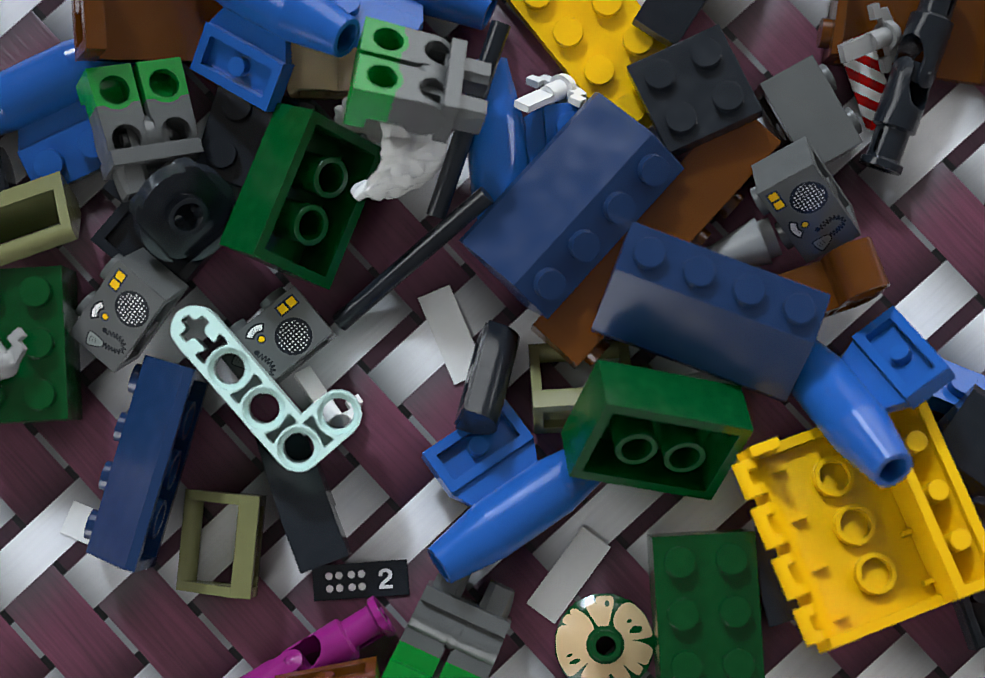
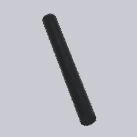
(461, 140)
(413, 258)

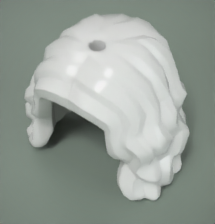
(405, 162)

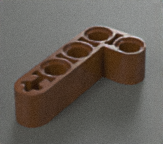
(847, 273)

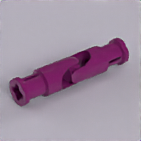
(335, 641)

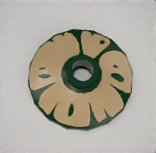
(598, 617)

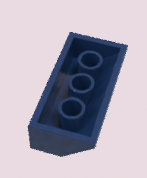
(571, 204)
(710, 312)
(146, 465)

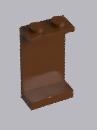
(139, 29)
(964, 53)

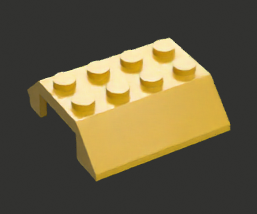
(859, 549)

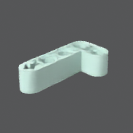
(257, 381)

